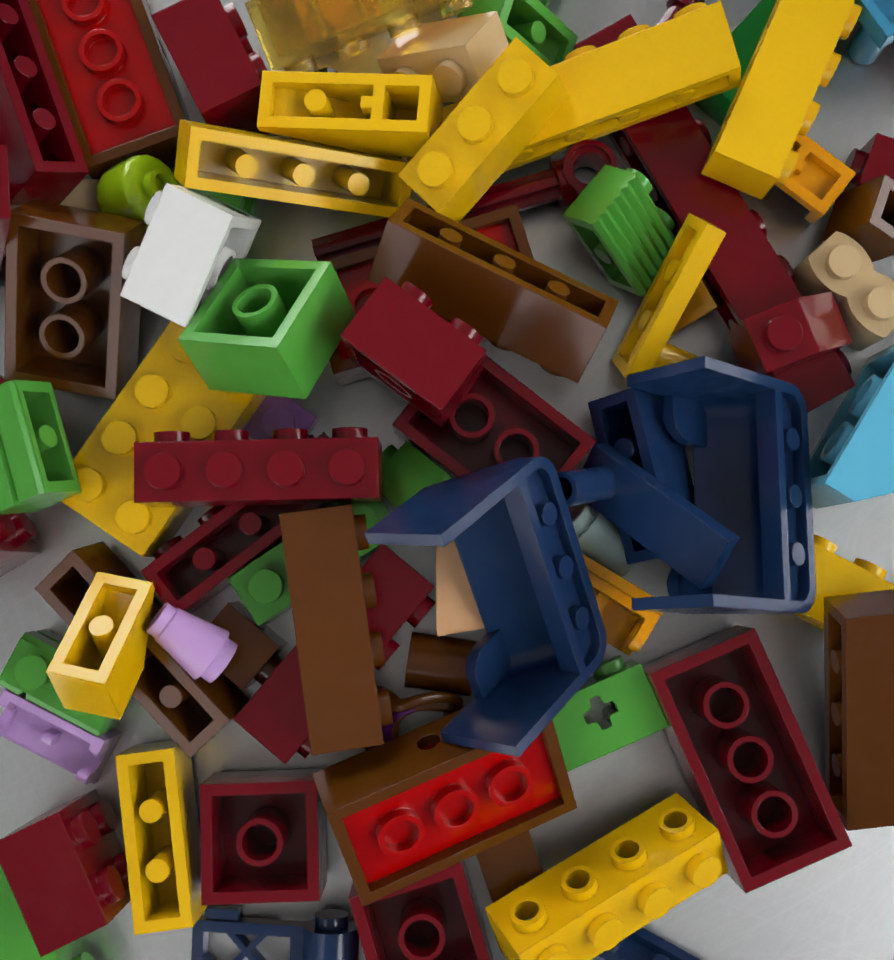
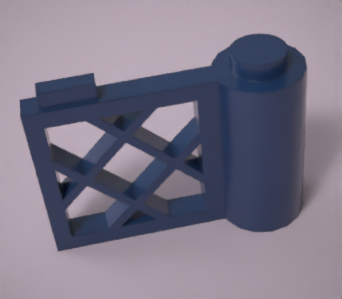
(323, 938)

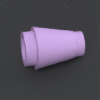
(192, 642)

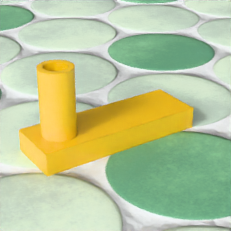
(667, 298)

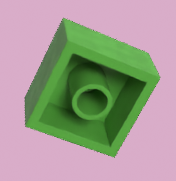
(268, 327)

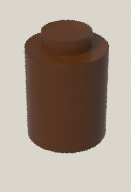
(438, 663)

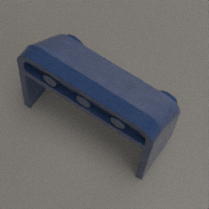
(748, 477)
(527, 587)

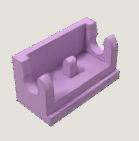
(56, 737)

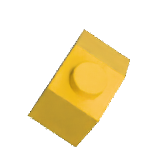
(104, 647)

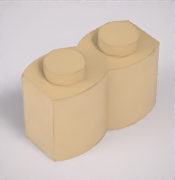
(860, 292)

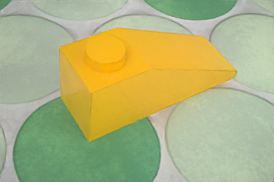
(352, 110)

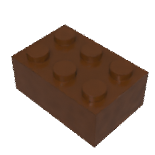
(66, 300)

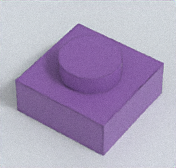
(279, 414)

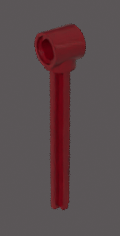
(527, 192)

